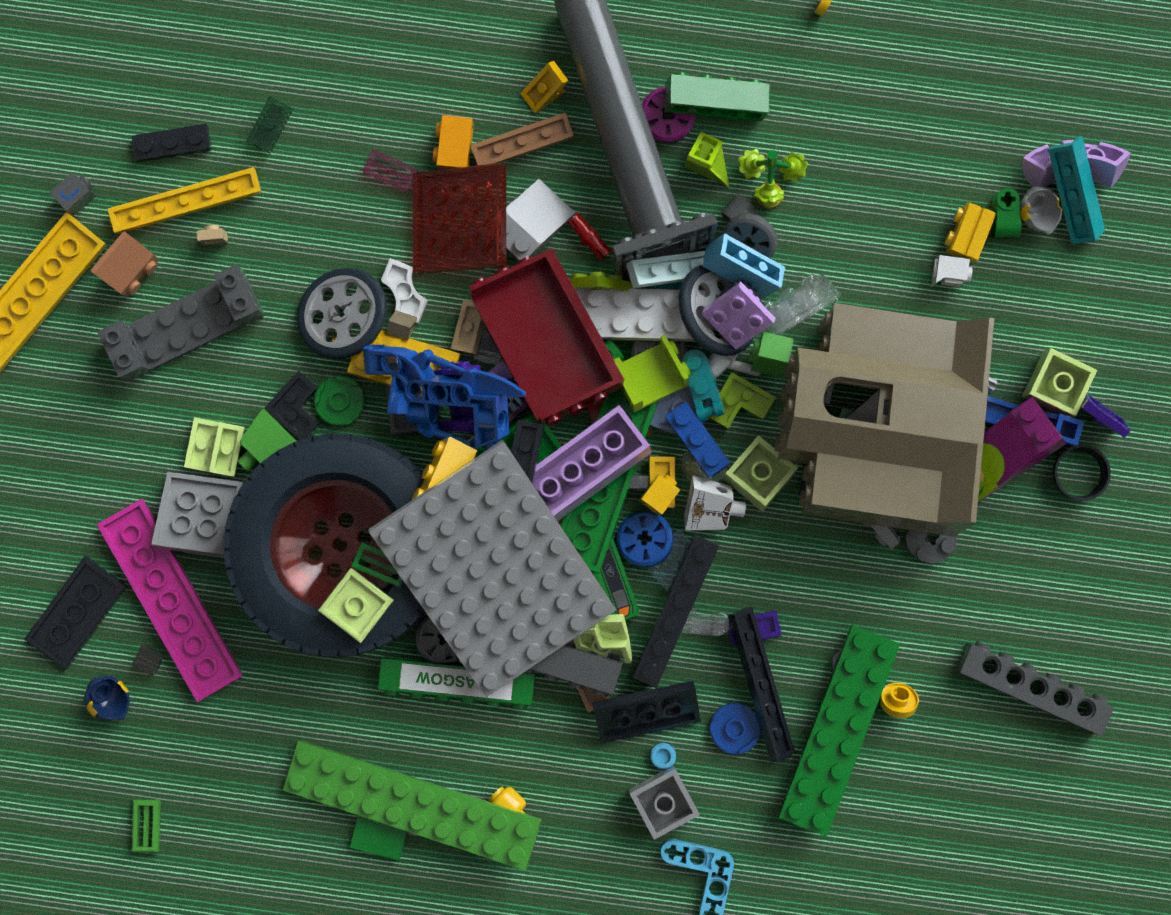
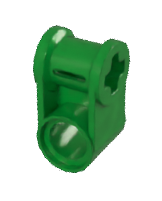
(1007, 218)

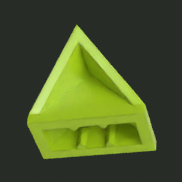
(708, 159)

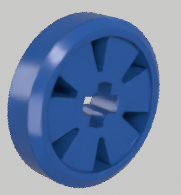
(633, 549)

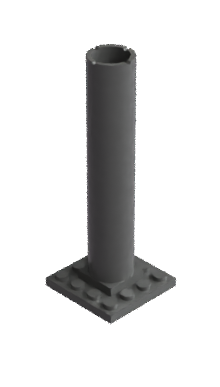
(627, 140)

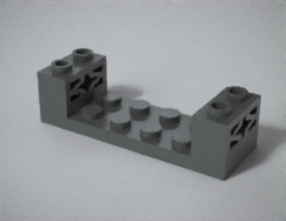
(182, 325)

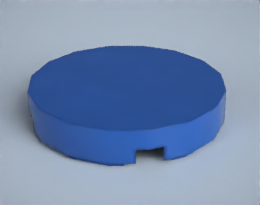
(735, 728)

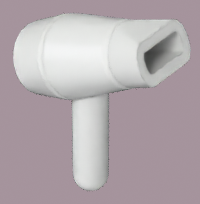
(721, 363)

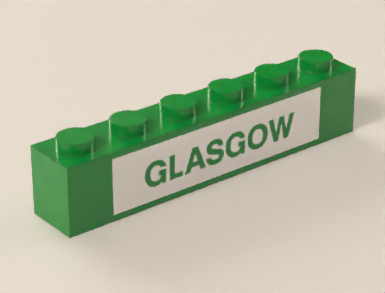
(449, 681)

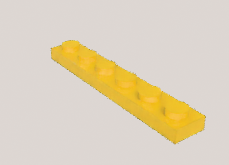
(184, 200)

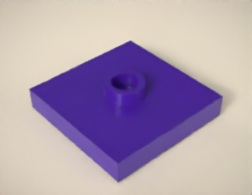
(1105, 416)

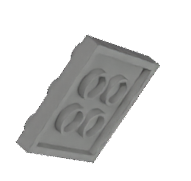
(194, 513)

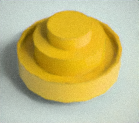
(899, 700)

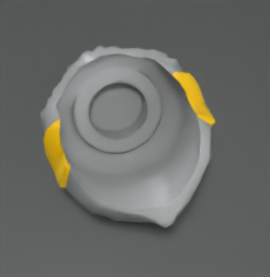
(1040, 209)

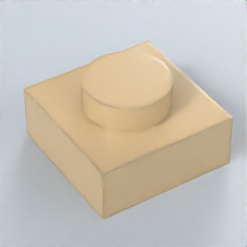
(212, 235)

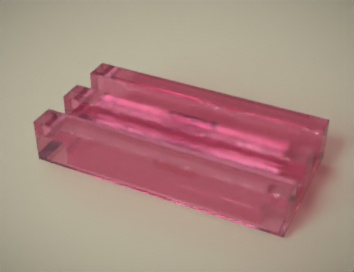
(409, 179)

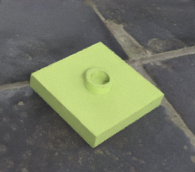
(356, 605)

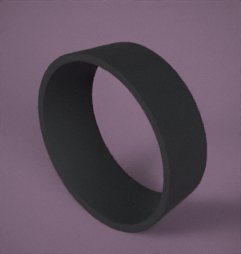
(1105, 472)

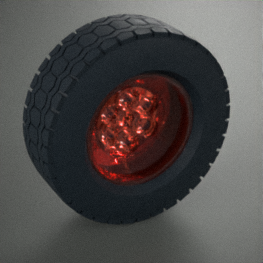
(275, 530)

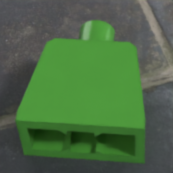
(263, 439)

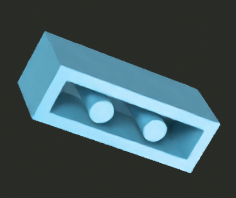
(738, 261)

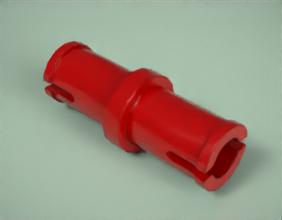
(589, 236)

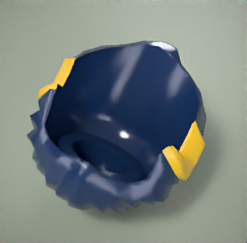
(107, 698)

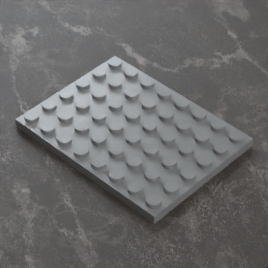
(492, 568)

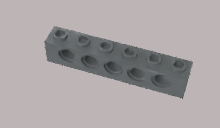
(1093, 720)

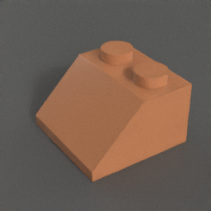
(125, 265)

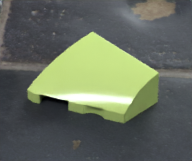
(607, 637)

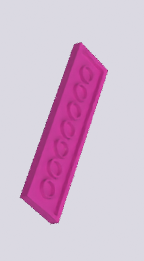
(170, 601)

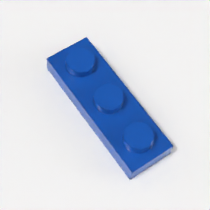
(697, 440)

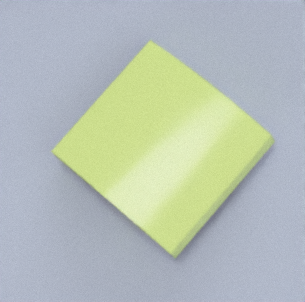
(214, 447)

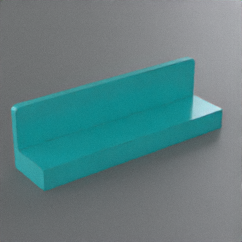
(1077, 191)

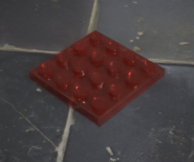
(459, 219)

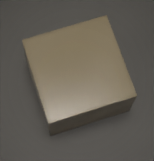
(401, 325)

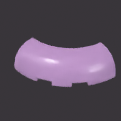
(1105, 162)

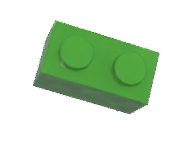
(770, 354)

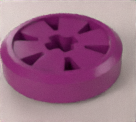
(665, 130)

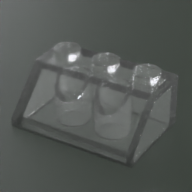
(801, 304)

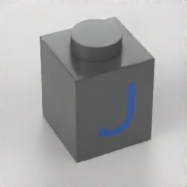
(73, 193)

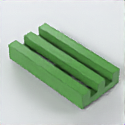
(146, 827)

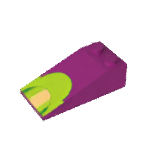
(1015, 446)

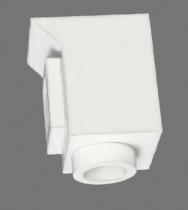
(951, 271)

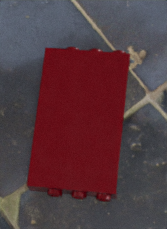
(546, 337)

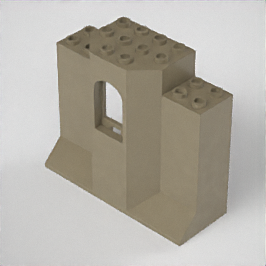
(919, 460)

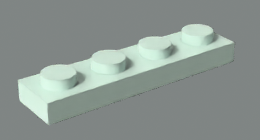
(663, 269)

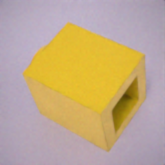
(660, 494)

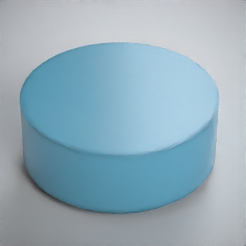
(663, 755)

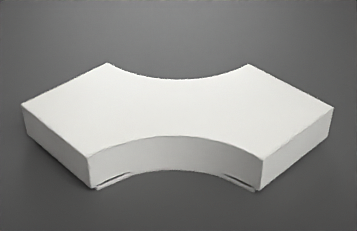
(399, 279)

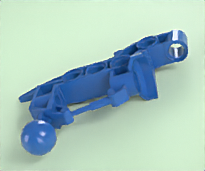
(485, 392)

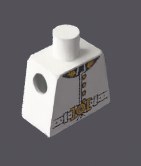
(710, 505)

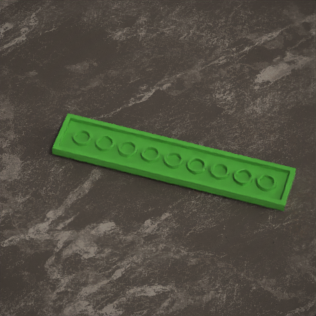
(412, 805)

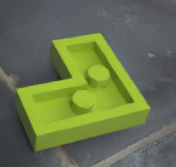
(598, 281)
(742, 394)

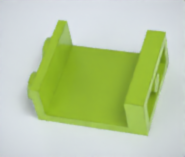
(653, 374)

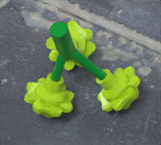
(753, 163)

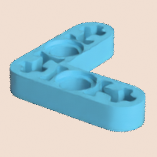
(707, 865)

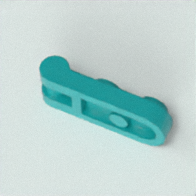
(703, 385)

